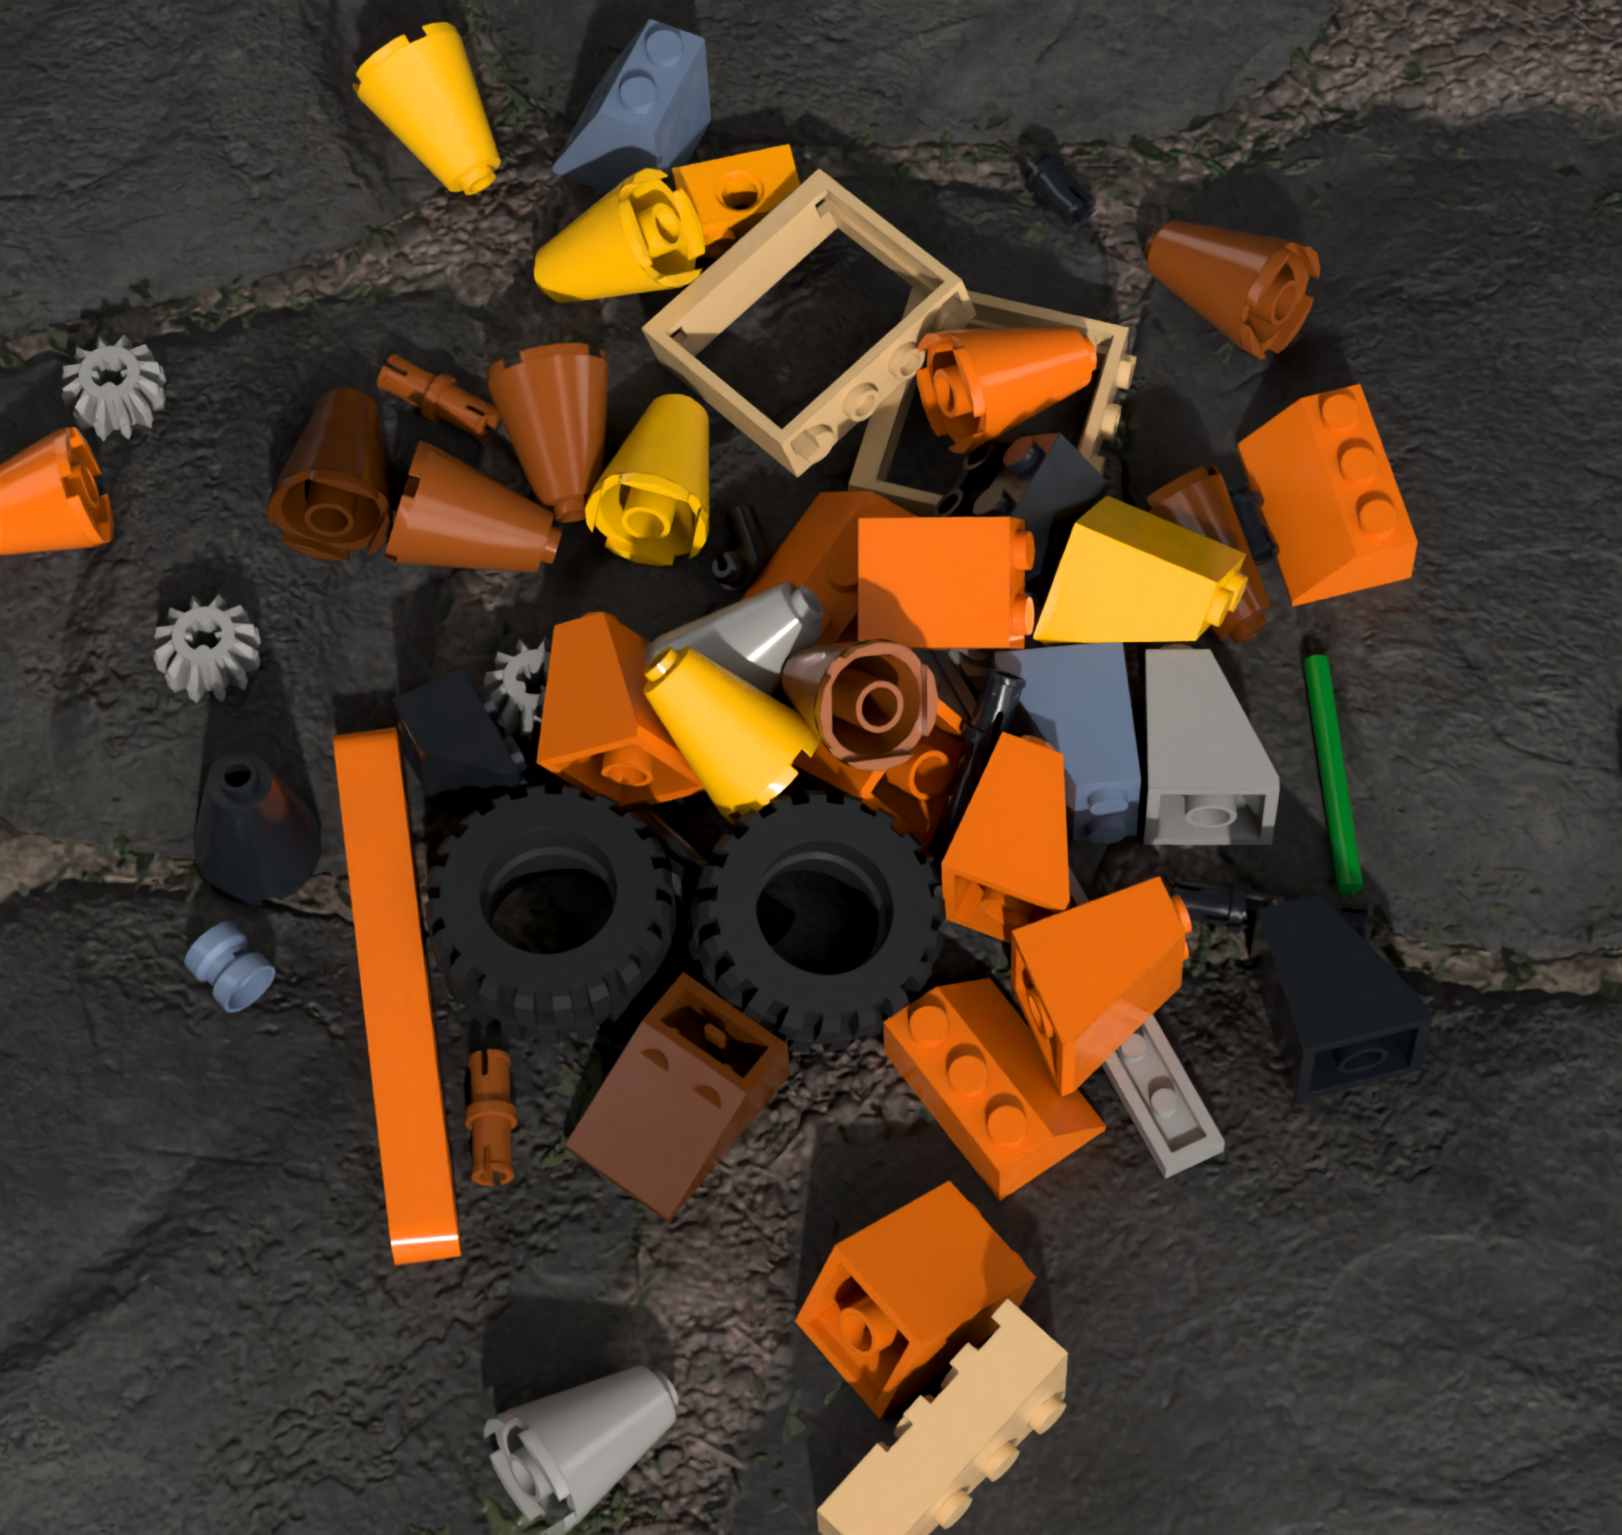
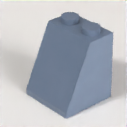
(642, 112)
(1083, 709)

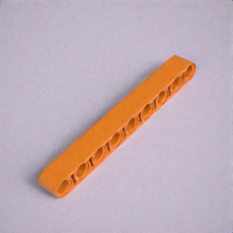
(396, 998)

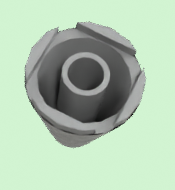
(753, 634)
(578, 1443)

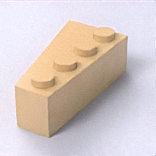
(957, 1438)

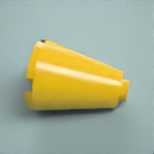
(433, 106)
(624, 244)
(657, 486)
(726, 729)

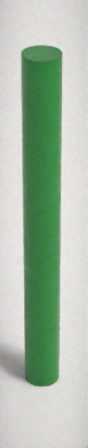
(1333, 774)

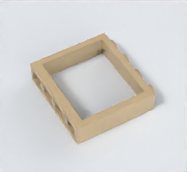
(757, 265)
(993, 312)

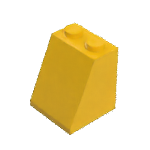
(1138, 580)

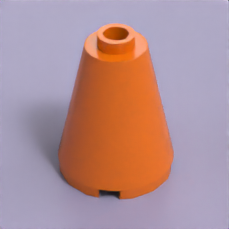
(998, 378)
(52, 497)

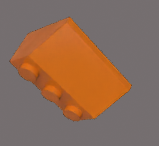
(1329, 497)
(824, 557)
(987, 1083)

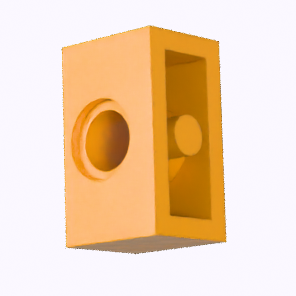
(748, 179)

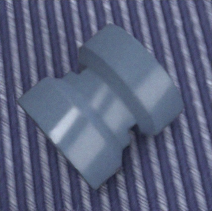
(228, 965)

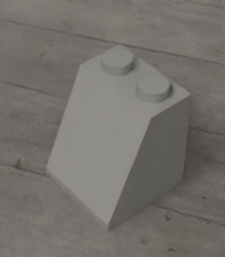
(1200, 756)

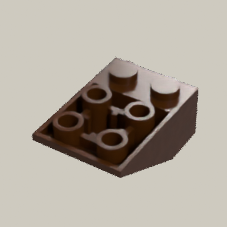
(679, 1096)

